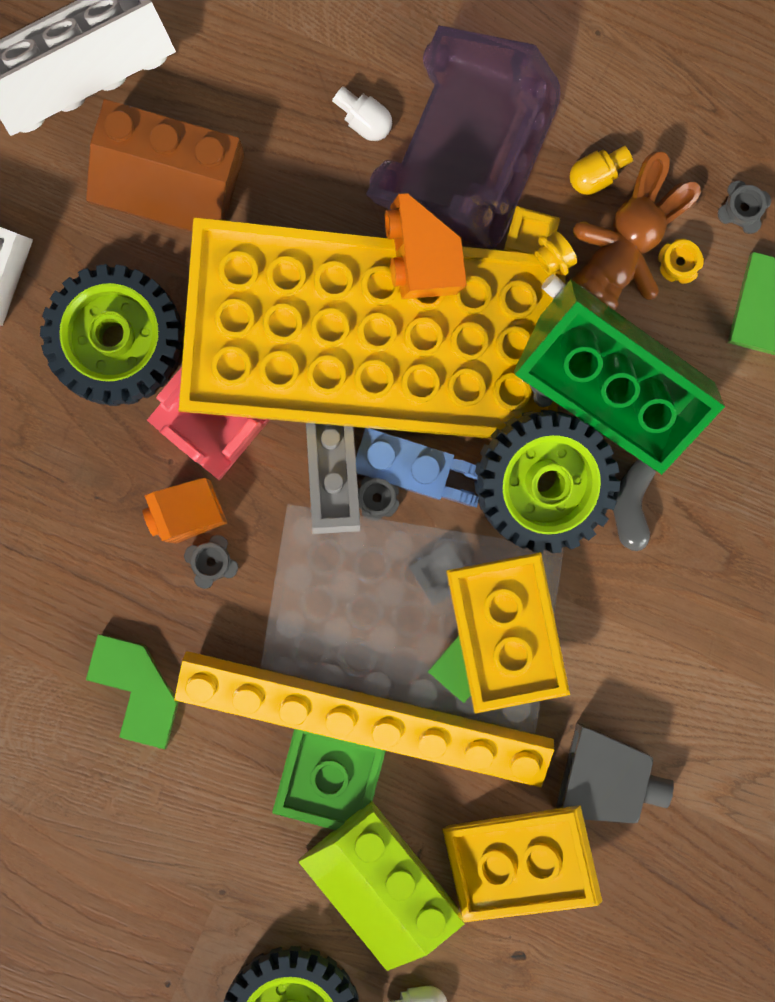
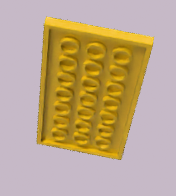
(320, 334)

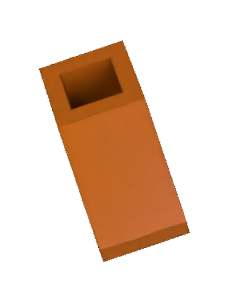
(427, 251)
(183, 511)

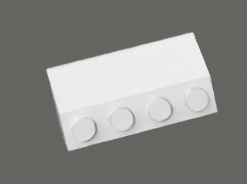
(75, 55)

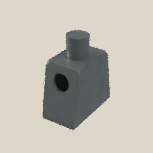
(610, 779)

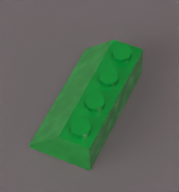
(617, 378)

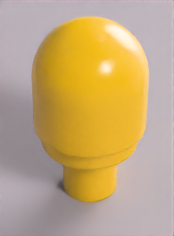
(598, 170)

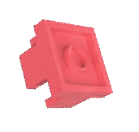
(205, 438)

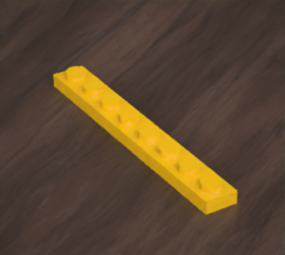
(364, 719)

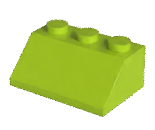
(382, 889)

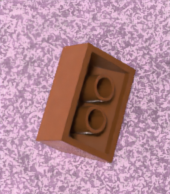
(161, 167)

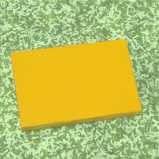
(507, 632)
(522, 864)

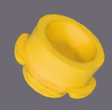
(689, 253)
(555, 254)

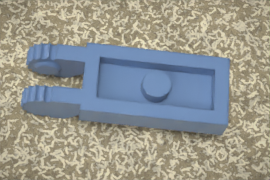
(412, 466)

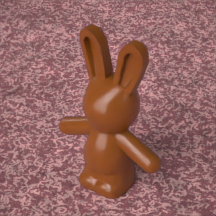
(636, 230)

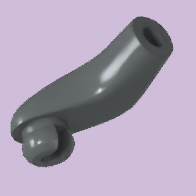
(628, 511)

